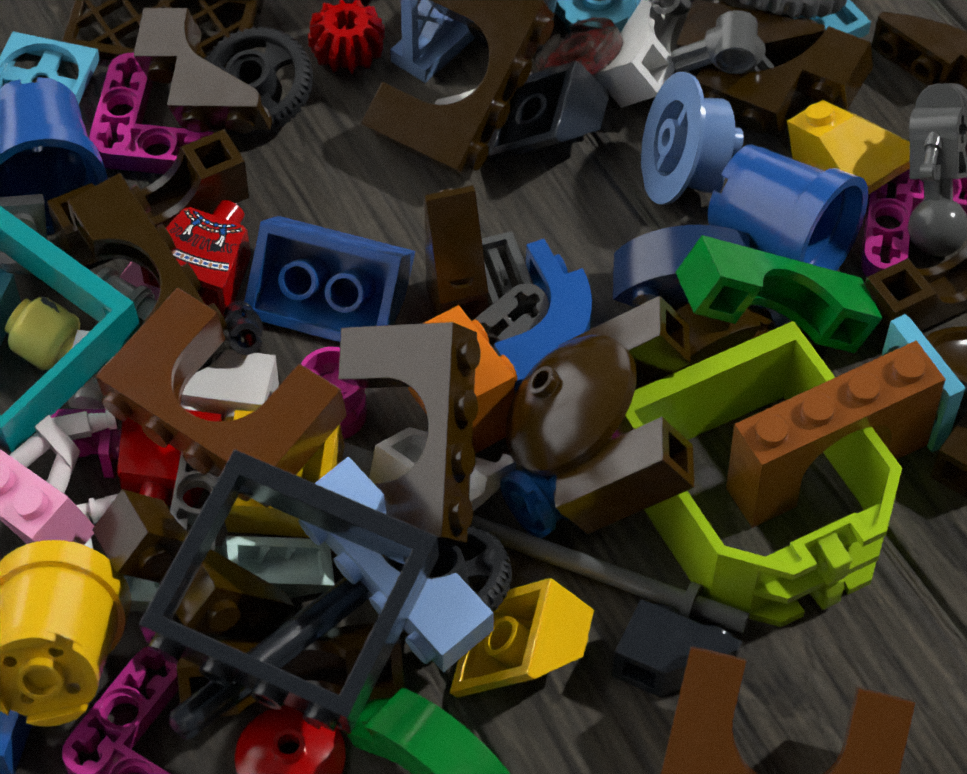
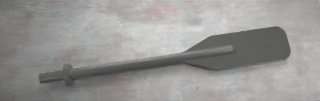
(688, 601)

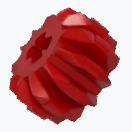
(346, 35)

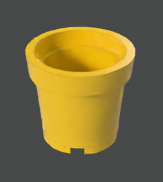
(57, 626)

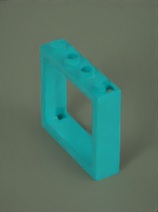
(87, 291)

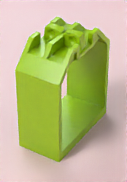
(819, 563)

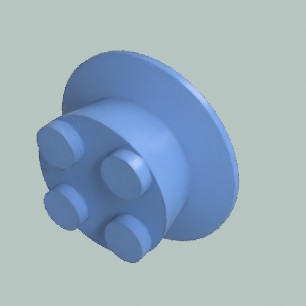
(686, 140)

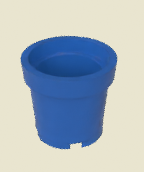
(44, 143)
(791, 206)

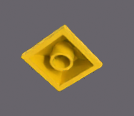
(842, 140)
(532, 635)

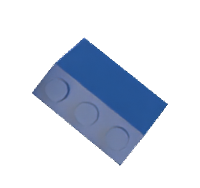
(325, 278)

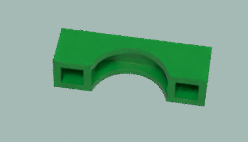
(825, 303)

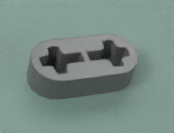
(504, 306)

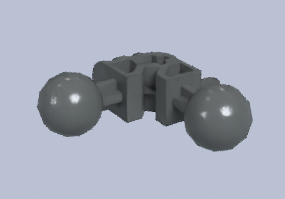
(937, 158)

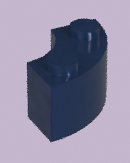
(650, 262)

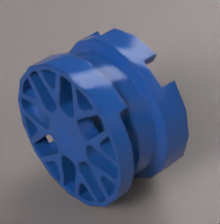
(532, 501)

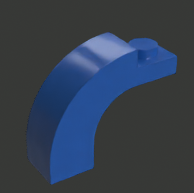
(567, 313)

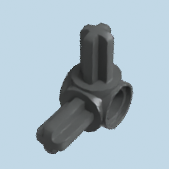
(729, 46)

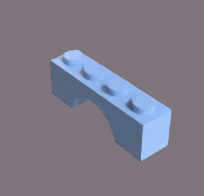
(447, 613)

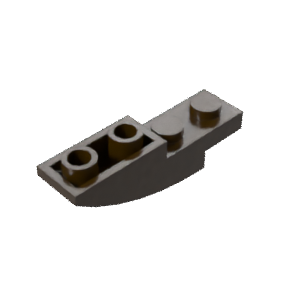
(923, 47)

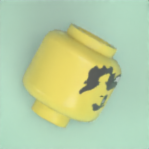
(41, 331)

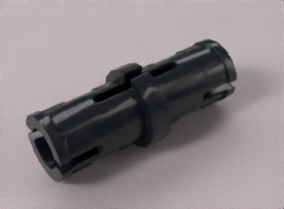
(248, 327)

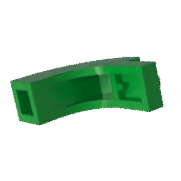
(421, 737)

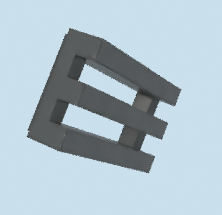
(519, 267)

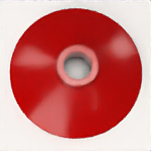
(259, 744)

